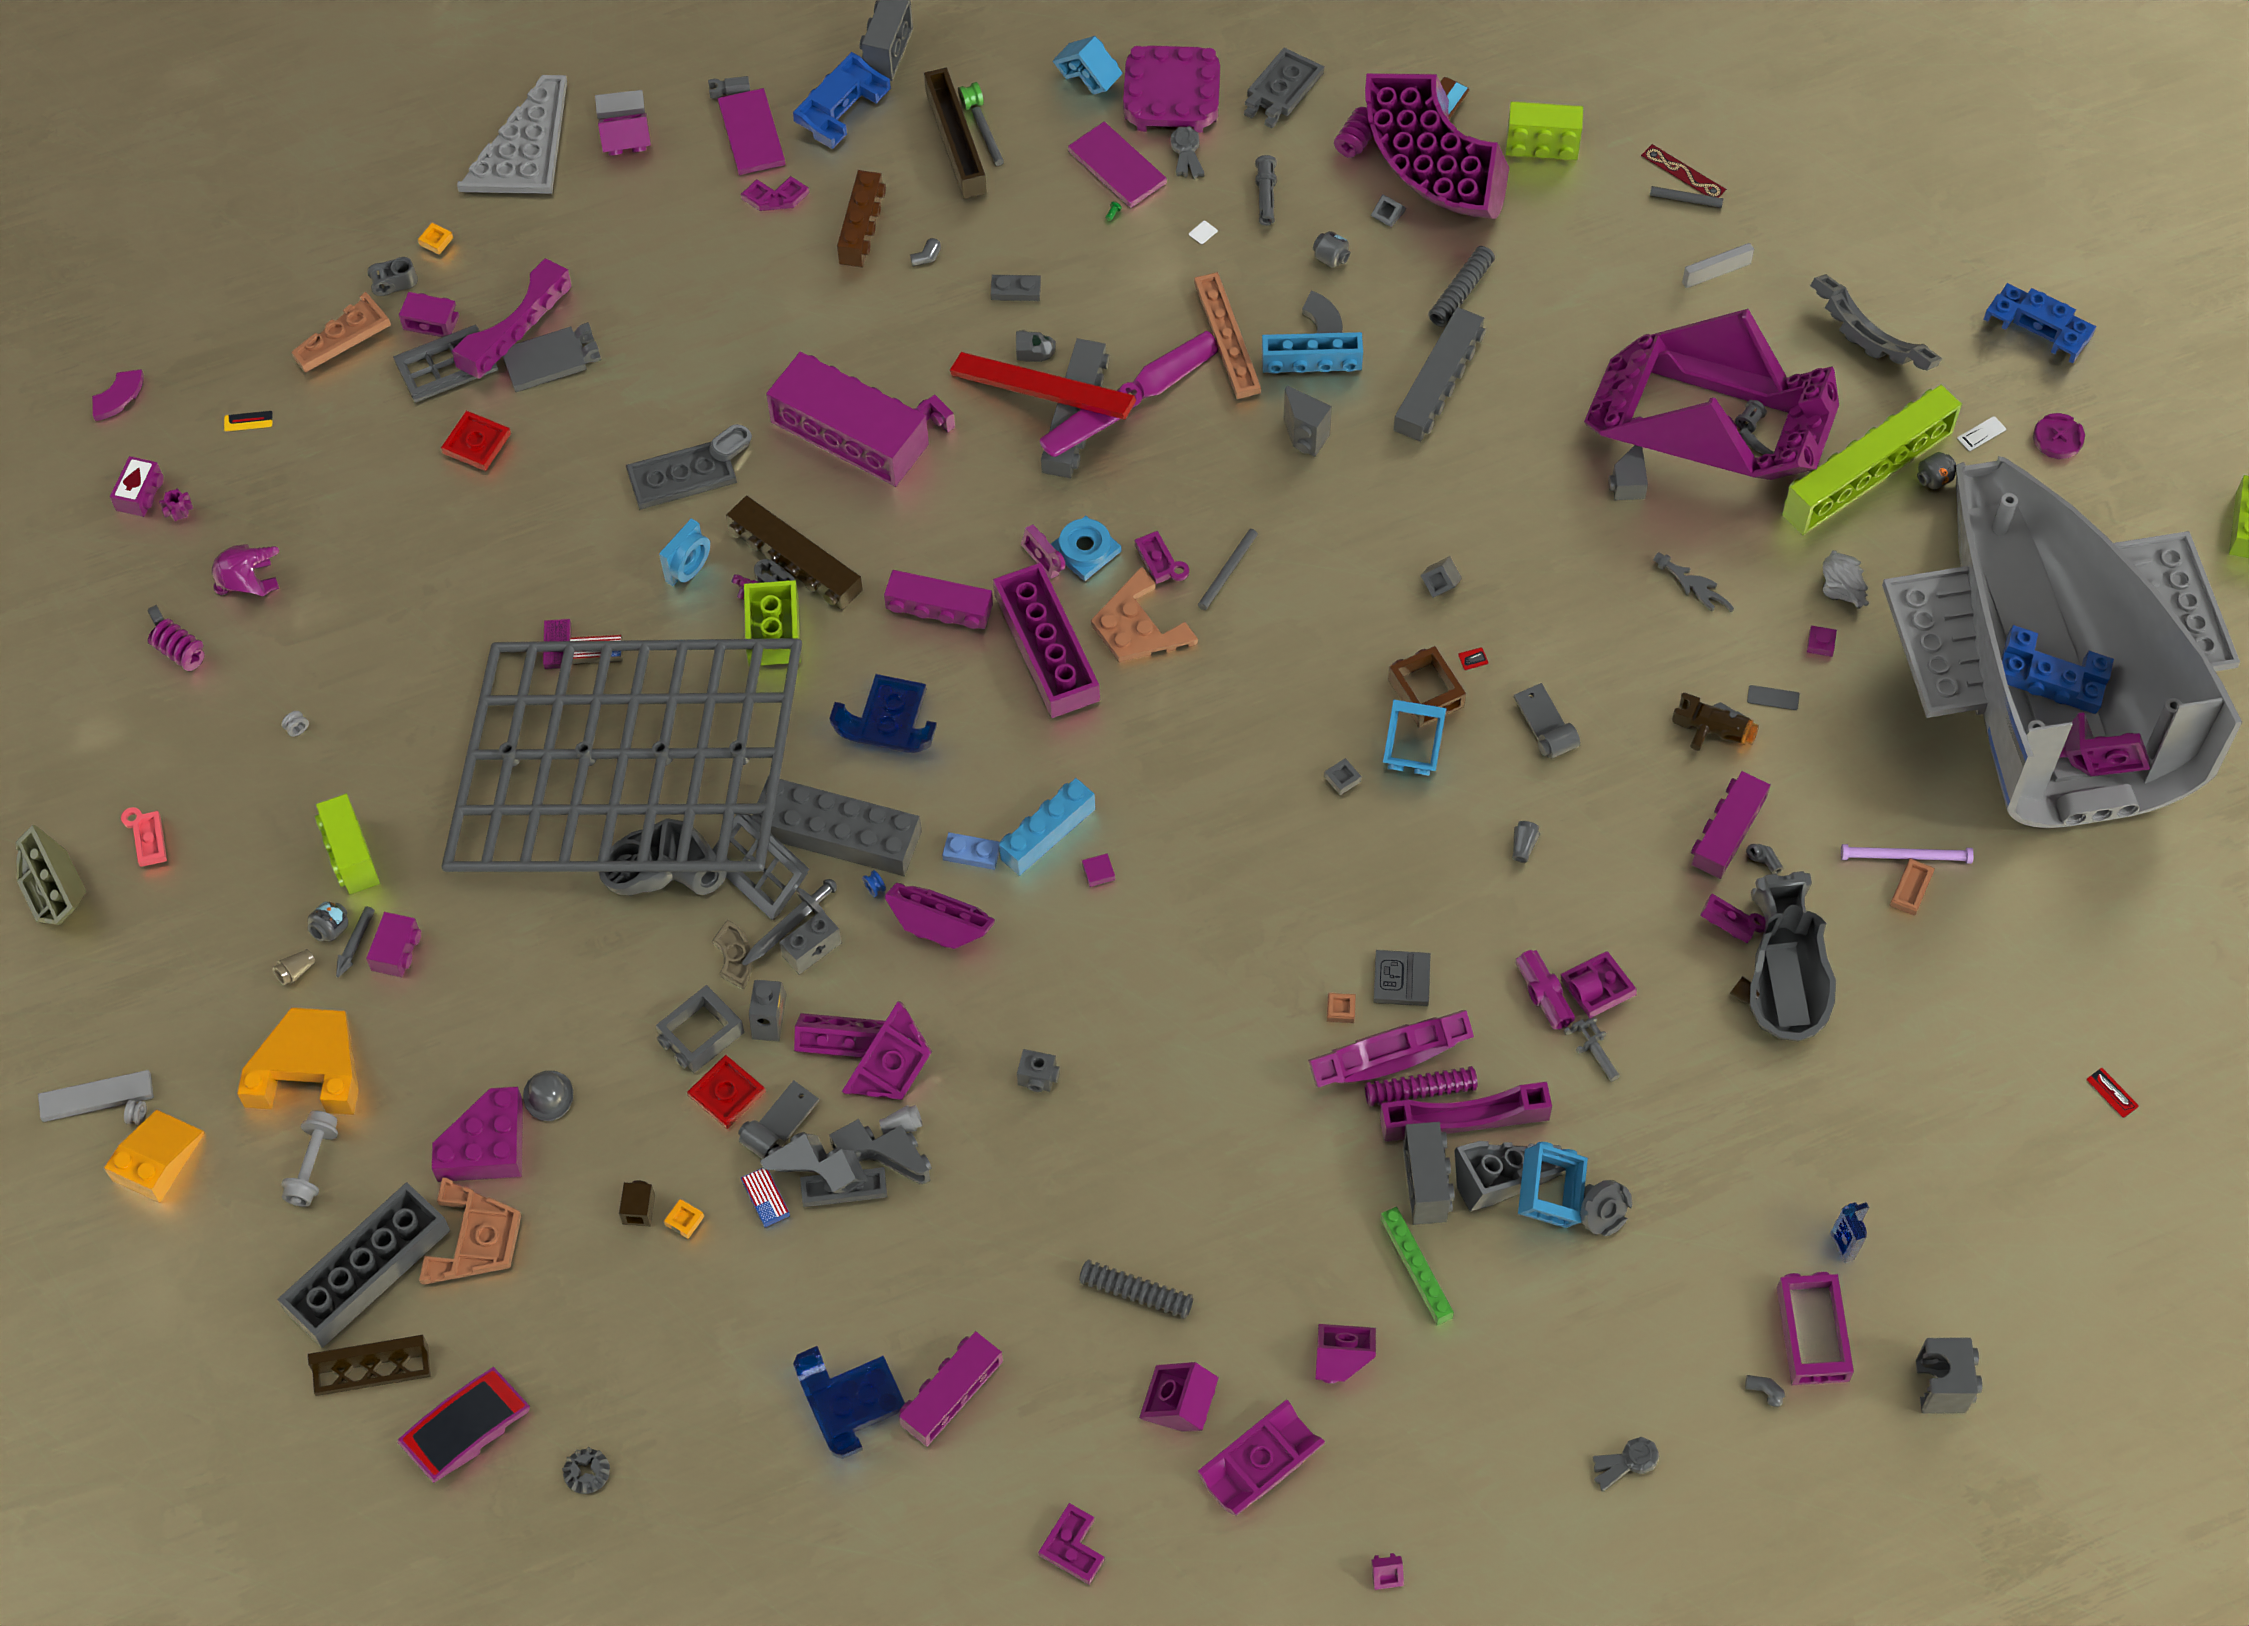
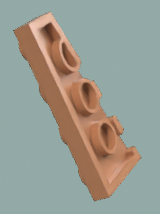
(348, 330)

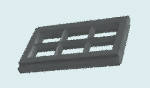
(428, 350)
(781, 855)

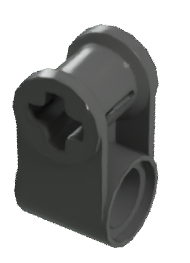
(394, 274)

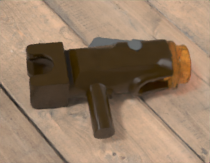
(1713, 719)

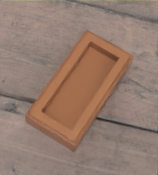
(1912, 886)

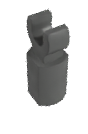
(729, 86)

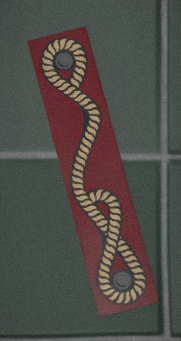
(1683, 172)

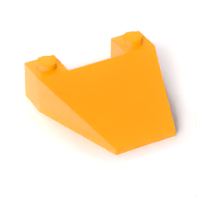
(304, 1048)

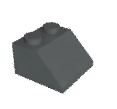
(1306, 421)

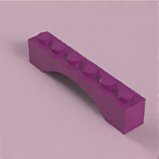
(483, 349)
(1512, 1107)

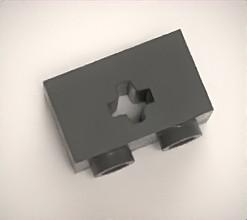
(810, 942)

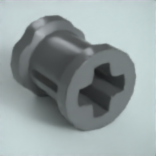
(1755, 416)

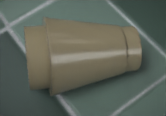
(292, 967)

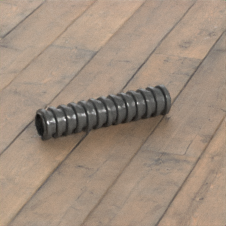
(1461, 285)
(1136, 1289)

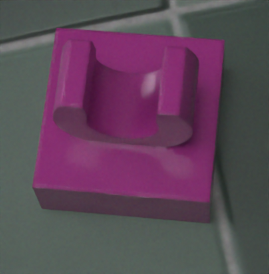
(1387, 1572)

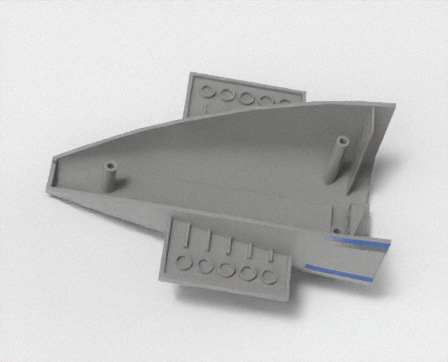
(2053, 572)

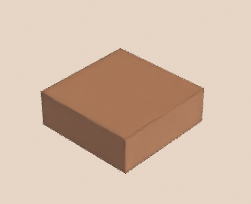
(1341, 1008)

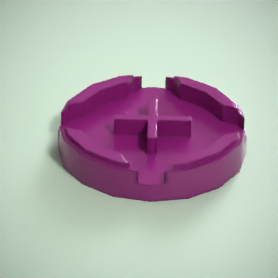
(2058, 436)

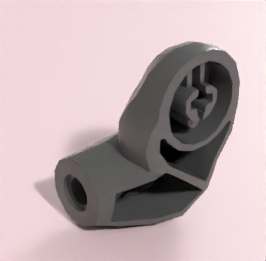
(663, 848)

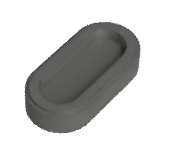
(730, 442)

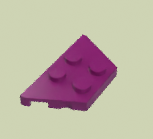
(891, 1059)

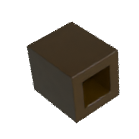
(637, 1203)

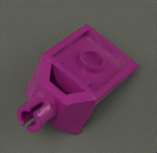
(2103, 754)

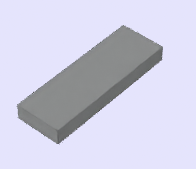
(1718, 265)

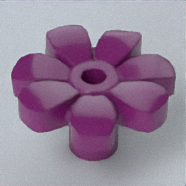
(740, 581)

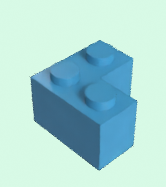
(1090, 62)

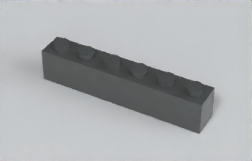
(1087, 367)
(1439, 374)

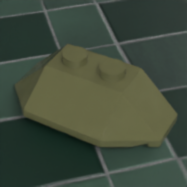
(47, 877)

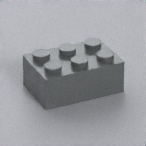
(887, 36)
(1428, 1173)

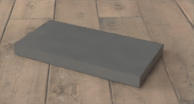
(678, 475)

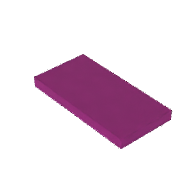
(751, 131)
(1117, 164)

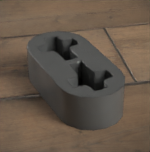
(777, 572)

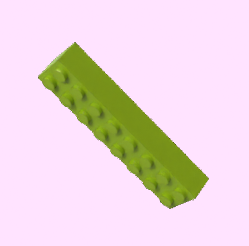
(1871, 459)

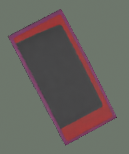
(463, 1425)

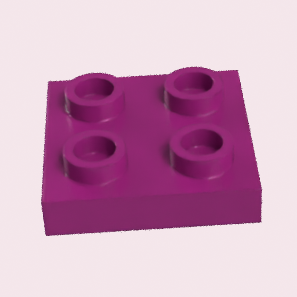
(1598, 984)

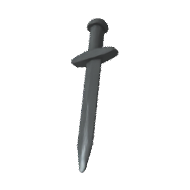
(809, 904)

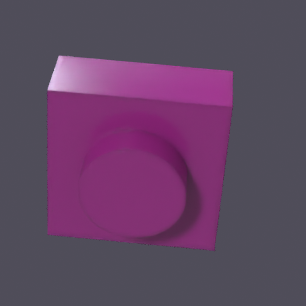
(1821, 641)

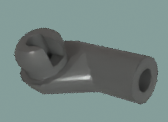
(1765, 855)
(1767, 1385)

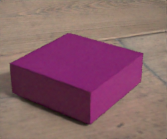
(1098, 870)

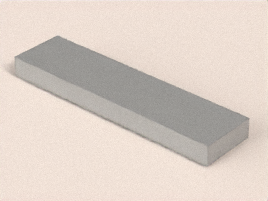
(95, 1095)

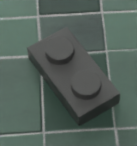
(1016, 287)

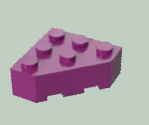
(483, 1140)

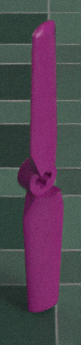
(1150, 382)

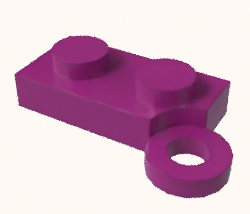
(1042, 551)
(1158, 558)
(1732, 919)

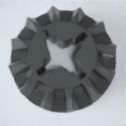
(588, 1482)

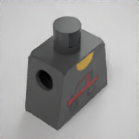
(767, 1003)

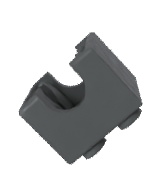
(1955, 1380)

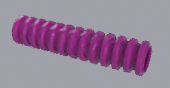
(1421, 1086)

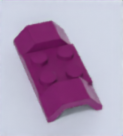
(1259, 1459)

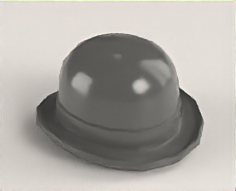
(548, 1095)

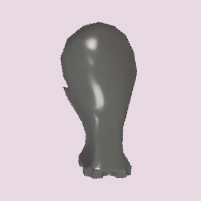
(1790, 961)

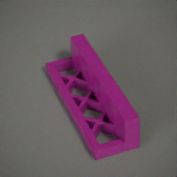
(835, 1034)

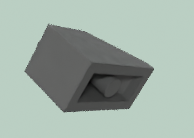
(1629, 476)

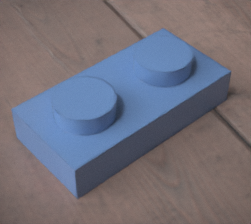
(971, 851)

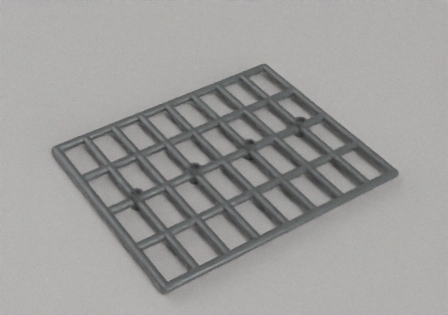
(660, 751)

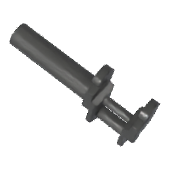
(1594, 1046)

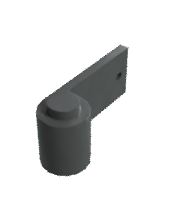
(1546, 723)
(779, 1121)

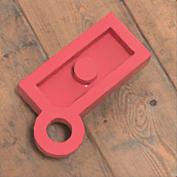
(147, 835)

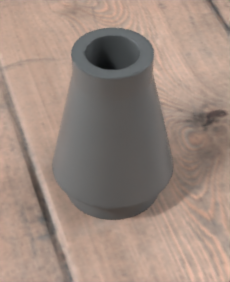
(1525, 838)

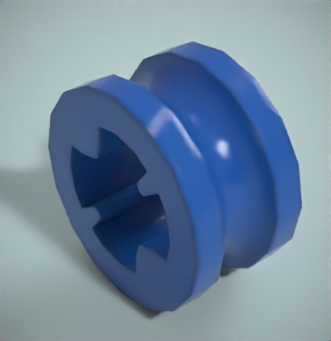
(874, 883)

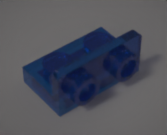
(1849, 1230)

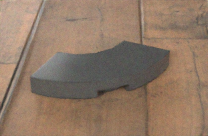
(1322, 313)

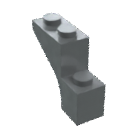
(892, 1149)
(807, 1154)

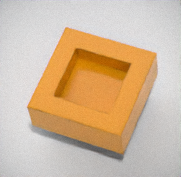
(435, 238)
(684, 1218)

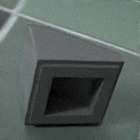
(1388, 211)

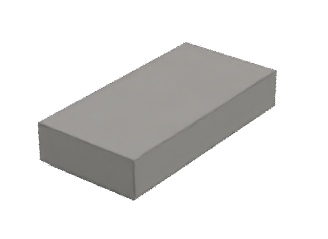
(619, 104)

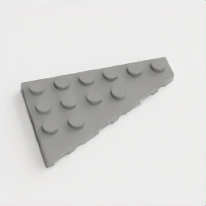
(527, 145)

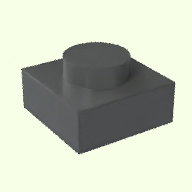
(1342, 776)

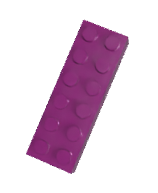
(1046, 640)

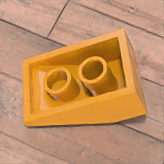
(153, 1155)

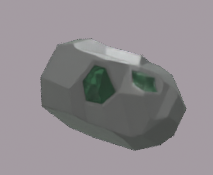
(1034, 346)

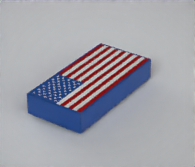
(765, 1197)

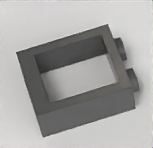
(729, 1033)

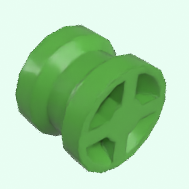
(970, 96)

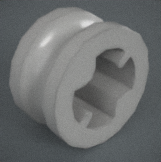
(295, 723)
(135, 1112)

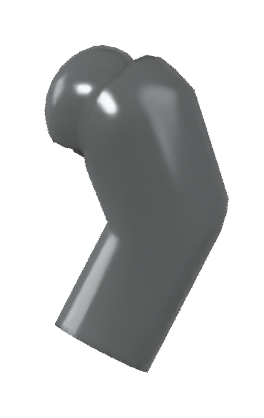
(928, 254)

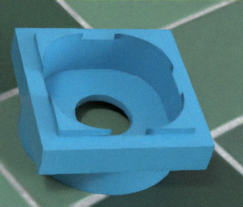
(685, 554)
(1086, 562)

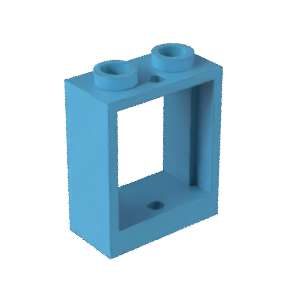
(1418, 709)
(1574, 1185)

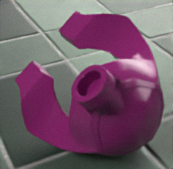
(235, 570)

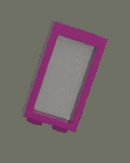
(1814, 1329)

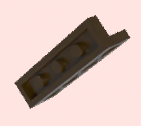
(366, 1355)

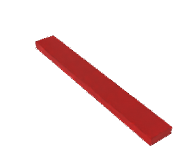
(1043, 385)

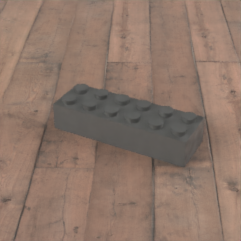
(843, 827)
(364, 1265)

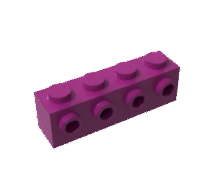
(938, 599)
(1730, 825)
(950, 1388)

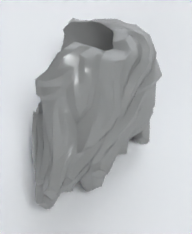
(1844, 579)

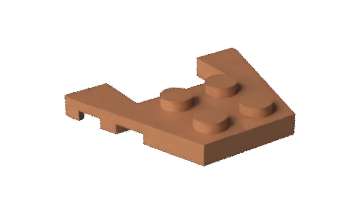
(1128, 628)
(484, 1239)

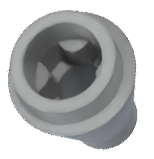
(907, 1117)

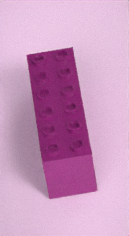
(848, 418)

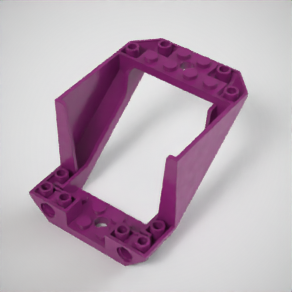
(1731, 359)

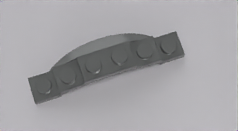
(1867, 335)

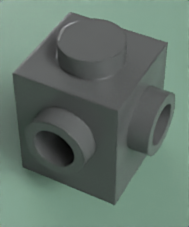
(1037, 1071)

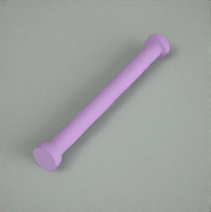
(1902, 853)

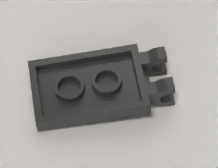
(1282, 85)
(550, 357)

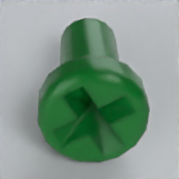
(1114, 208)

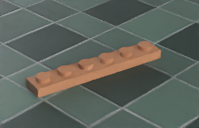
(1227, 335)

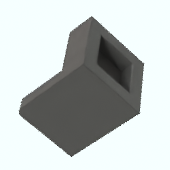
(1441, 577)

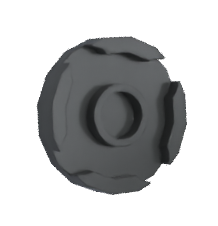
(1605, 1207)

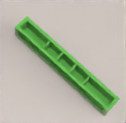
(1417, 1265)

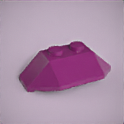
(937, 916)

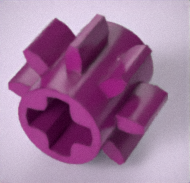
(176, 504)

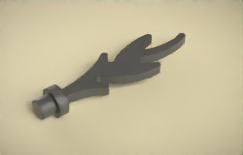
(1697, 583)

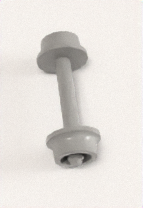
(299, 1190)

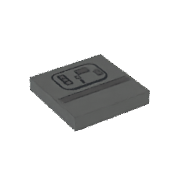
(1402, 977)

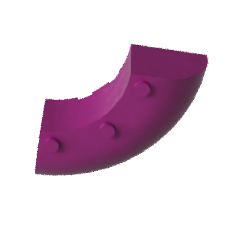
(1428, 151)

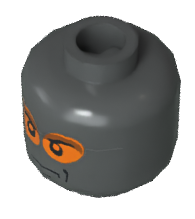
(1936, 470)

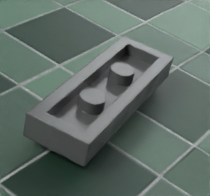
(817, 1191)

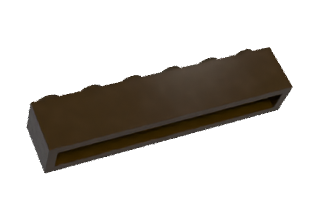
(955, 133)
(794, 553)

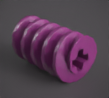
(1354, 134)
(177, 644)

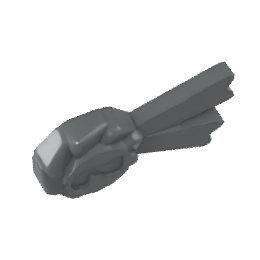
(1185, 143)
(1638, 1456)

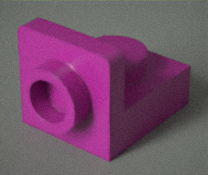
(938, 412)

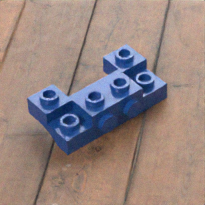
(836, 95)
(2043, 317)
(2053, 677)

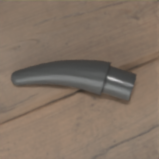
(1753, 442)

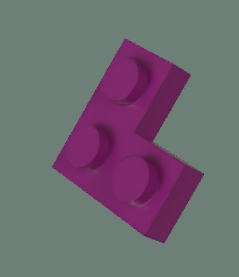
(1065, 1548)

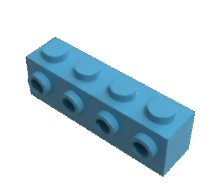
(1312, 352)
(1047, 826)

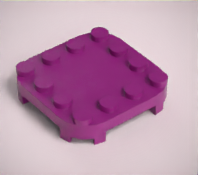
(1171, 87)

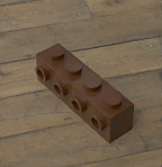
(860, 218)

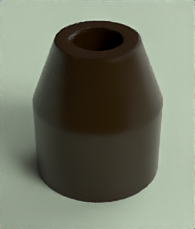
(1742, 990)

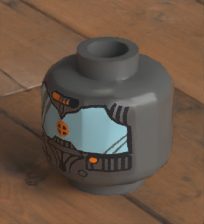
(1331, 249)
(327, 921)

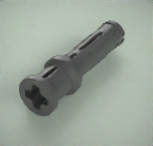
(1266, 181)

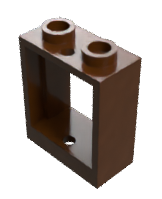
(1451, 700)

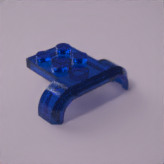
(887, 717)
(847, 1400)

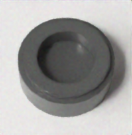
(155, 614)

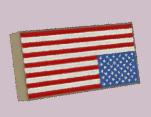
(594, 656)

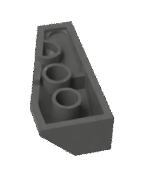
(1494, 1172)

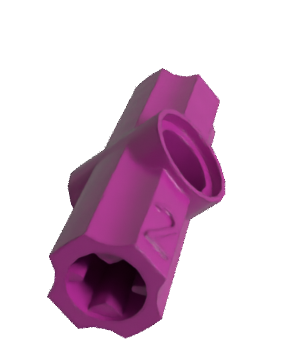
(1545, 989)

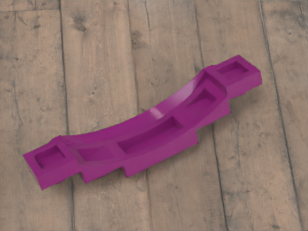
(1391, 1050)

